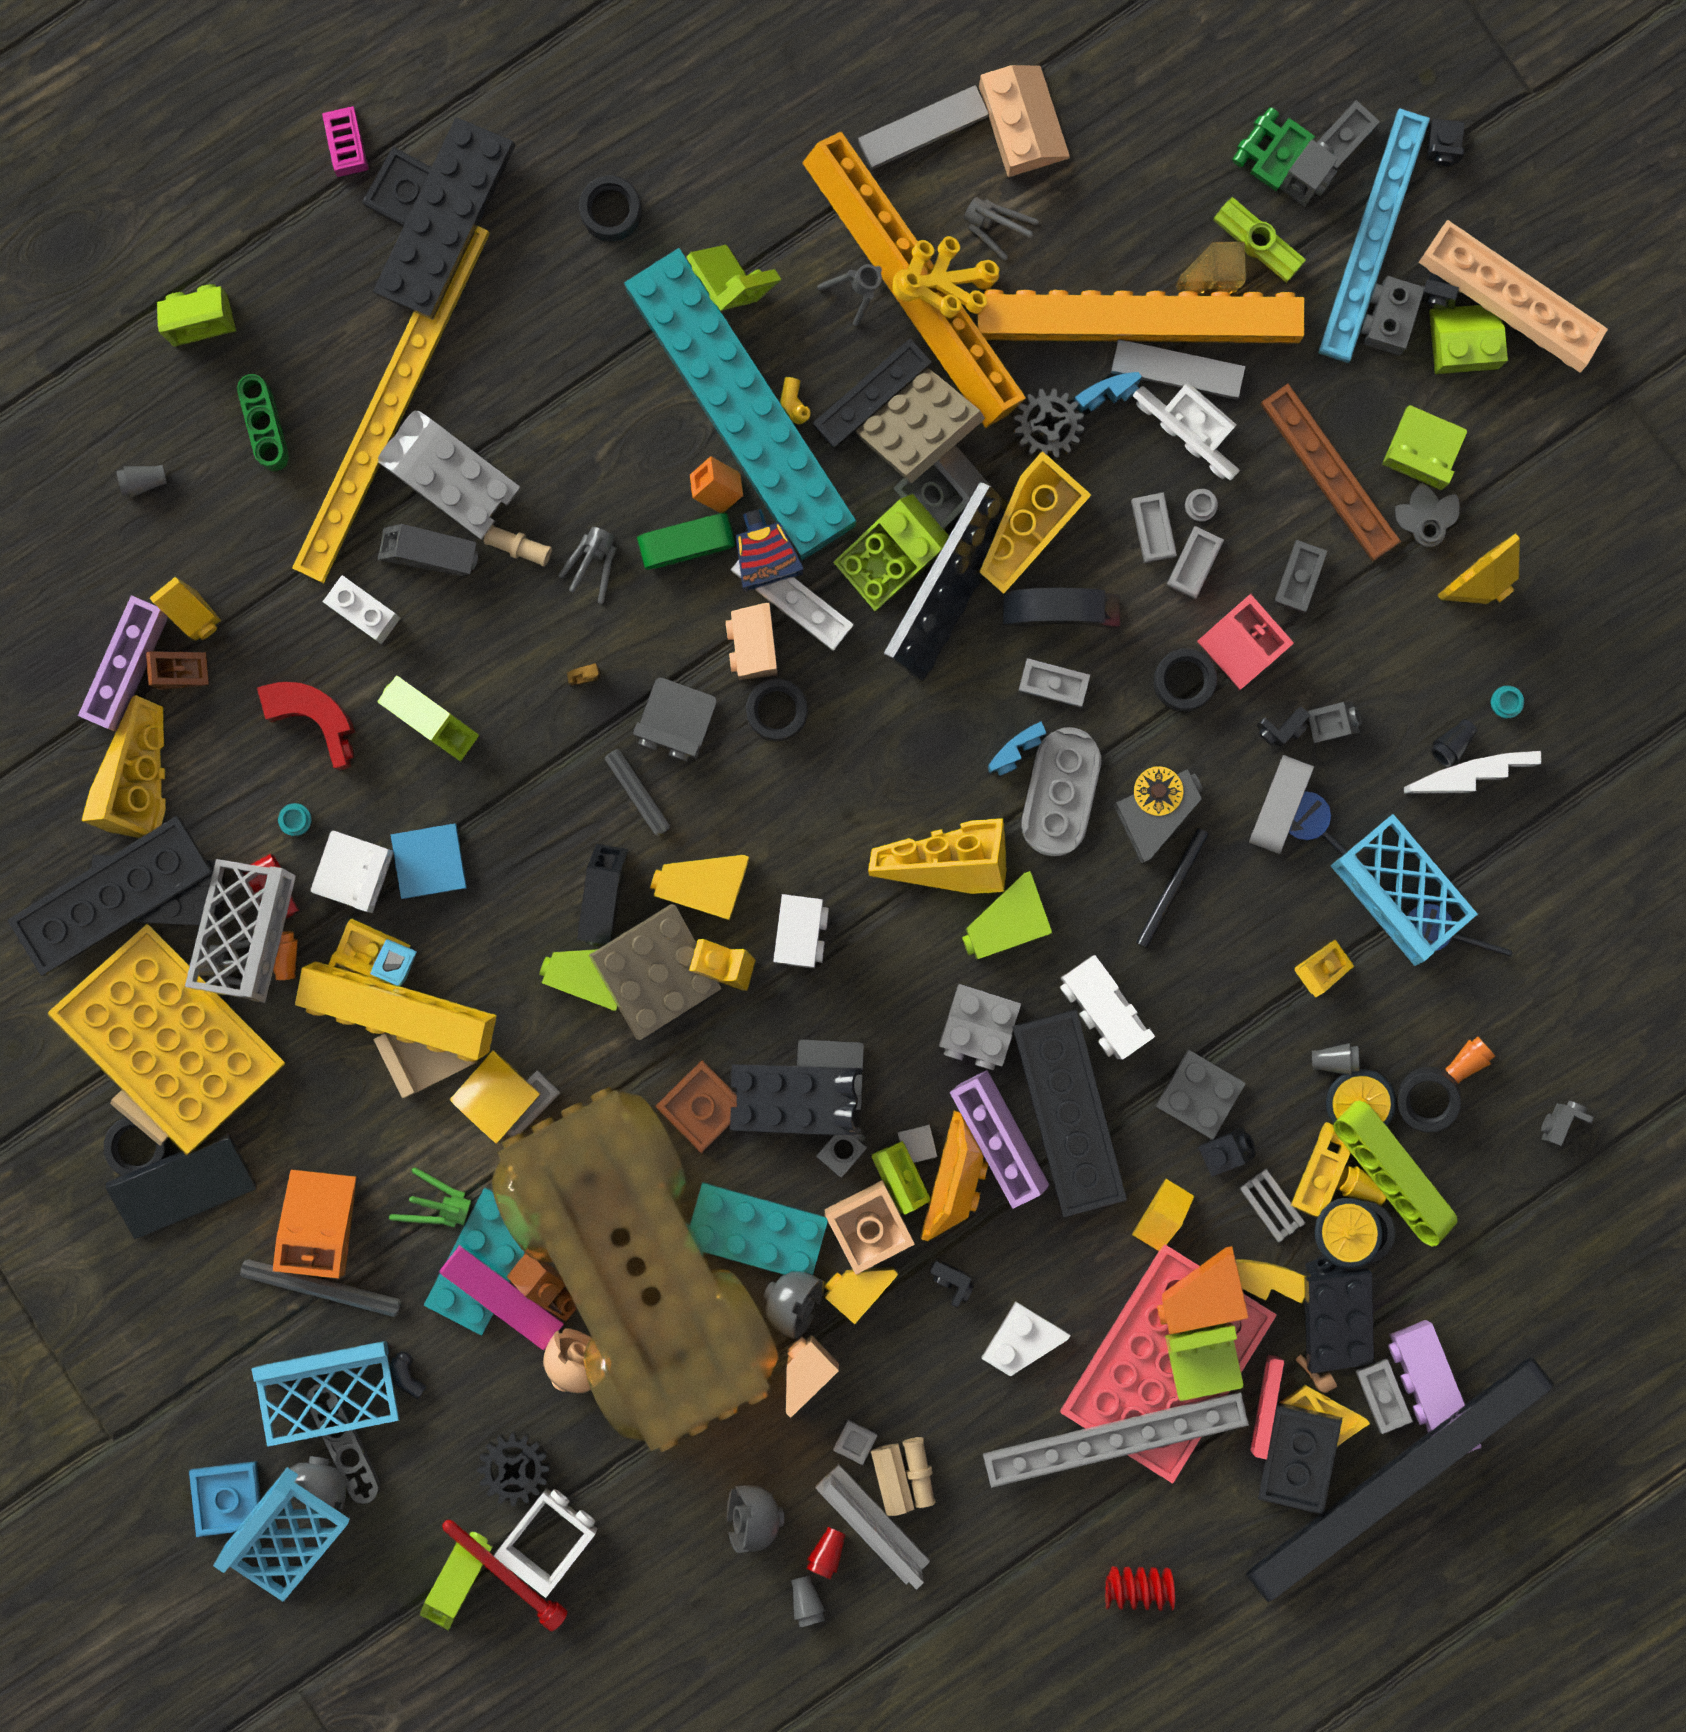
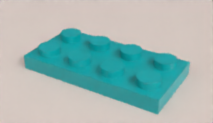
(757, 1230)
(490, 1242)

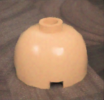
(565, 1361)

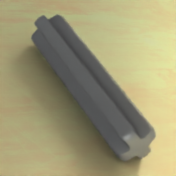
(637, 792)

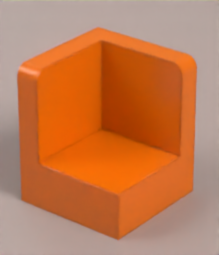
(716, 485)

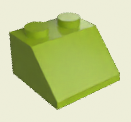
(195, 315)
(1467, 339)

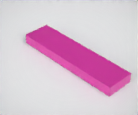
(500, 1297)

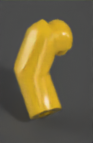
(791, 404)

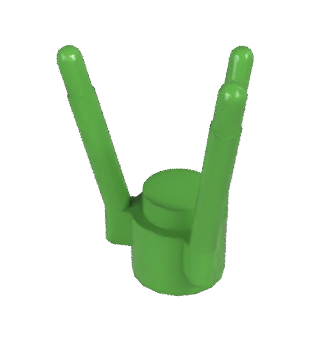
(453, 1209)

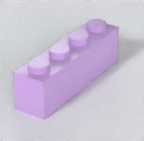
(123, 664)
(999, 1139)
(1426, 1374)

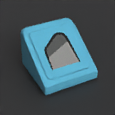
(393, 963)

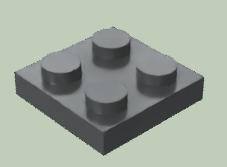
(1200, 1094)

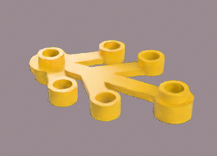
(910, 285)

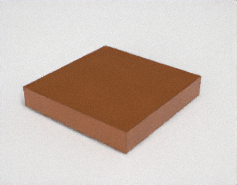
(699, 1106)

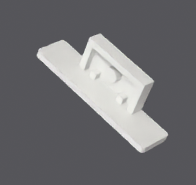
(1195, 422)

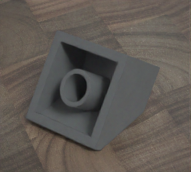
(944, 487)

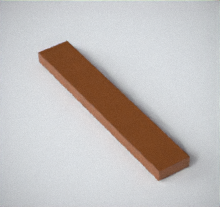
(1330, 472)

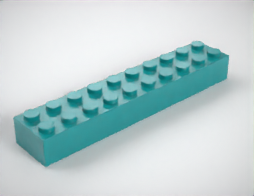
(740, 404)

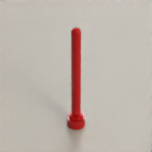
(549, 1612)

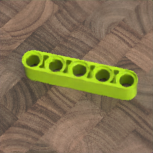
(1395, 1173)

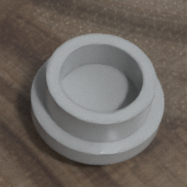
(1201, 505)

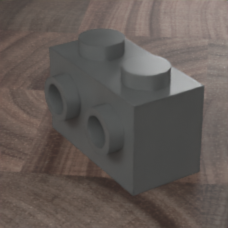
(1310, 173)
(1392, 315)

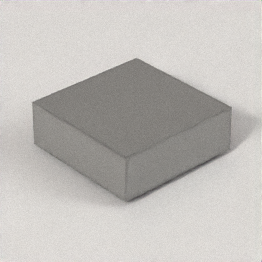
(919, 1143)
(855, 1442)

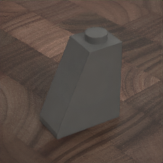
(427, 550)
(1151, 831)

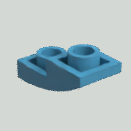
(1116, 387)
(1009, 754)

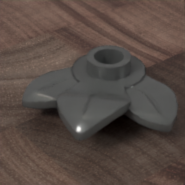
(1427, 511)

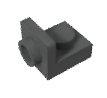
(1334, 721)

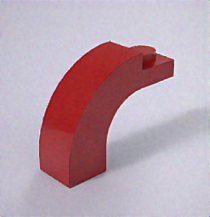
(298, 699)

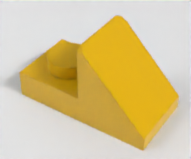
(723, 964)
(1324, 968)

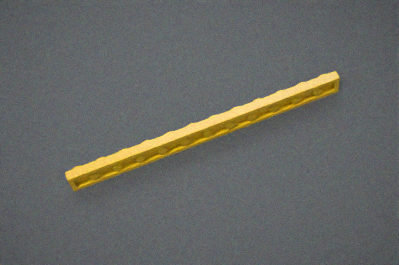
(380, 425)

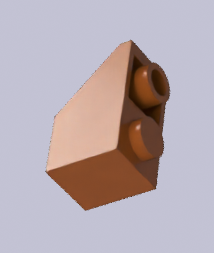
(543, 1286)

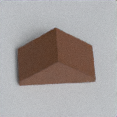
(176, 669)

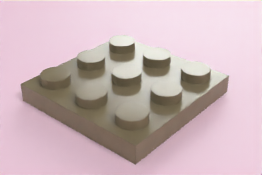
(920, 425)
(651, 972)

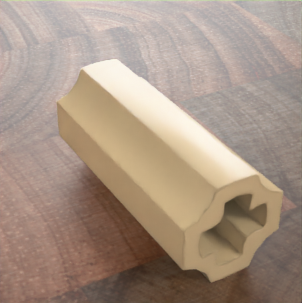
(892, 1479)

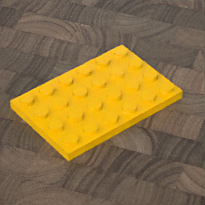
(166, 1044)

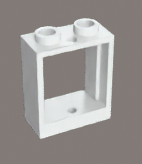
(528, 1570)

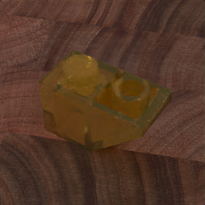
(1217, 267)

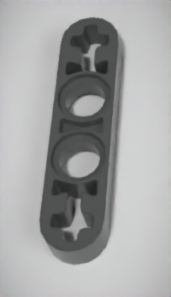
(348, 1440)

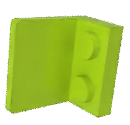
(726, 279)
(1425, 447)
(1204, 1361)

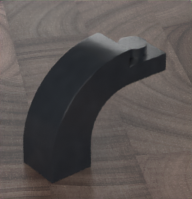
(1061, 606)

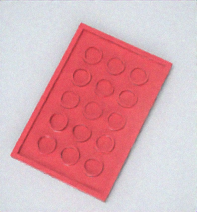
(1133, 1365)

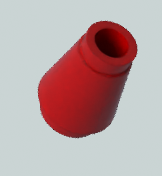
(827, 1553)

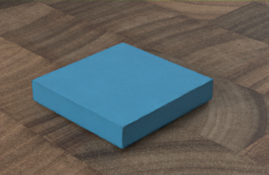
(428, 861)
(223, 1496)

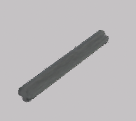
(322, 1288)

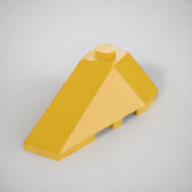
(1035, 514)
(1488, 577)
(128, 784)
(958, 860)

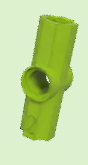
(1243, 224)

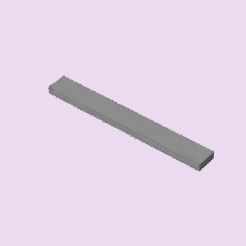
(1115, 1439)

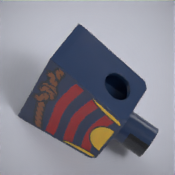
(765, 553)

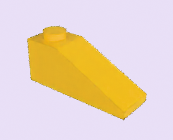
(186, 609)

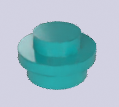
(1507, 702)
(294, 819)

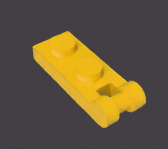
(1321, 1173)

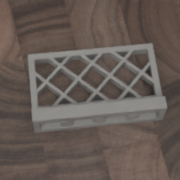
(266, 929)
(873, 1525)

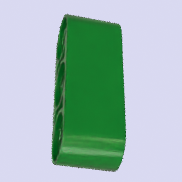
(252, 411)
(686, 541)

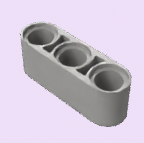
(1281, 804)

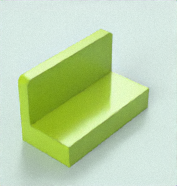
(901, 1177)

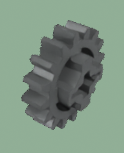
(1045, 410)

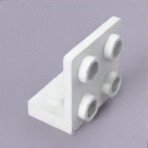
(352, 871)

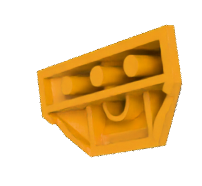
(955, 1181)

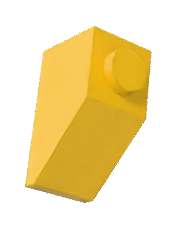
(857, 1292)

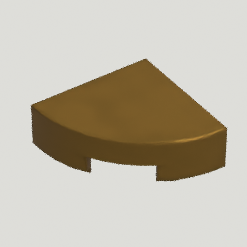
(583, 674)

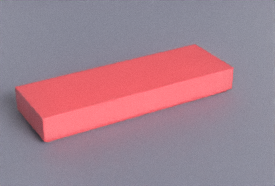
(1267, 1406)

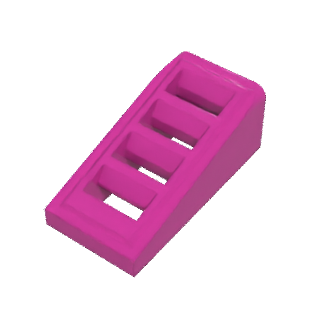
(350, 165)

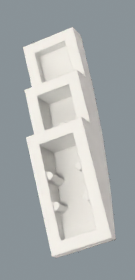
(1463, 776)

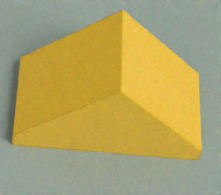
(1164, 1215)

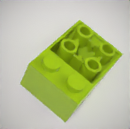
(892, 551)

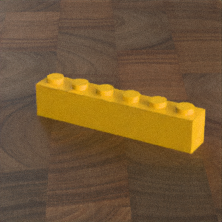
(396, 1011)

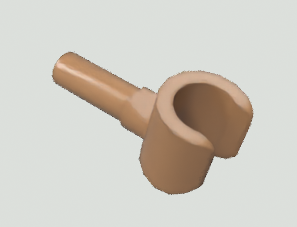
(1324, 1382)

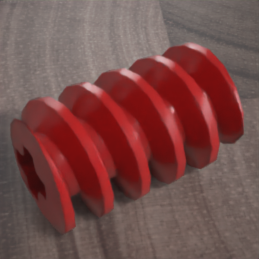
(1140, 1588)

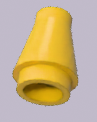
(1359, 1185)

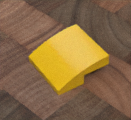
(360, 948)
(495, 1097)

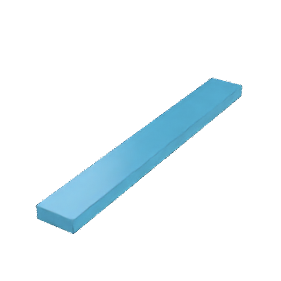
(1373, 235)

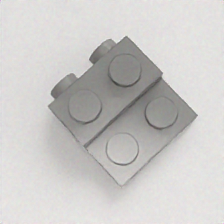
(979, 1027)

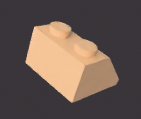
(753, 642)
(869, 1227)
(807, 1372)

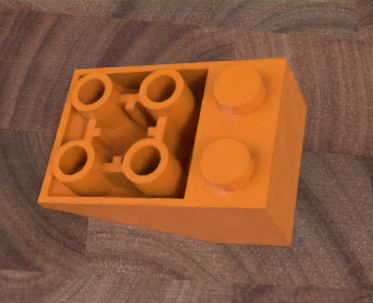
(315, 1224)

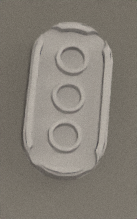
(1061, 792)

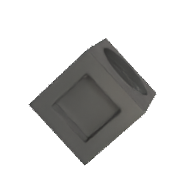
(836, 1163)

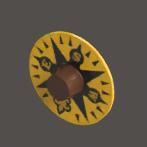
(1158, 791)

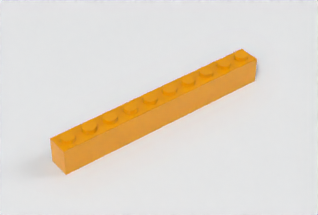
(890, 245)
(1142, 317)

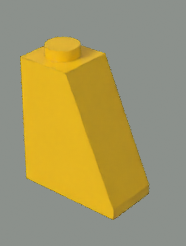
(702, 884)

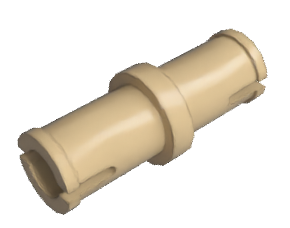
(518, 545)
(919, 1472)

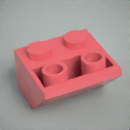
(1245, 642)

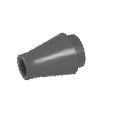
(139, 479)
(1337, 1059)
(806, 1602)

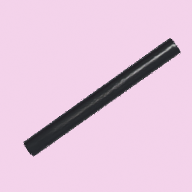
(1172, 888)

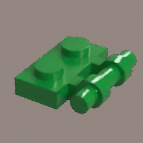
(1281, 153)

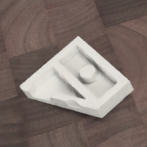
(1022, 1340)

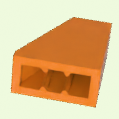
(1205, 1296)

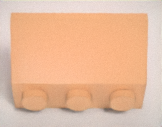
(1023, 118)

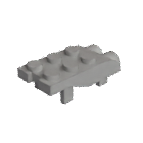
(447, 473)

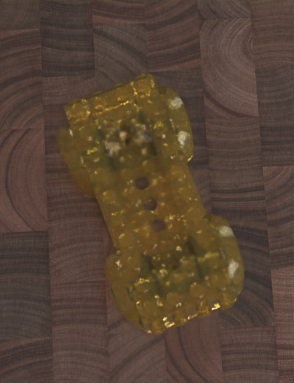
(647, 1365)

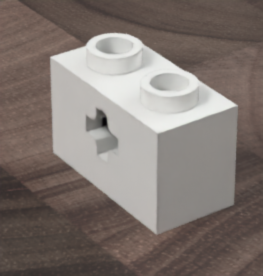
(361, 609)

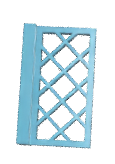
(1387, 911)
(321, 1364)
(264, 1516)

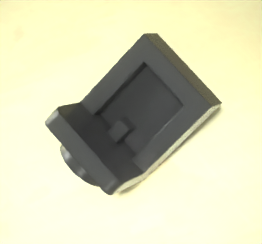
(1557, 1124)

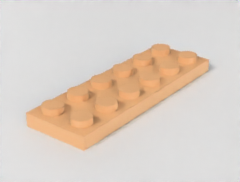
(1513, 296)

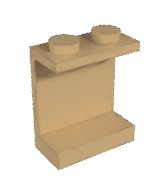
(415, 1066)

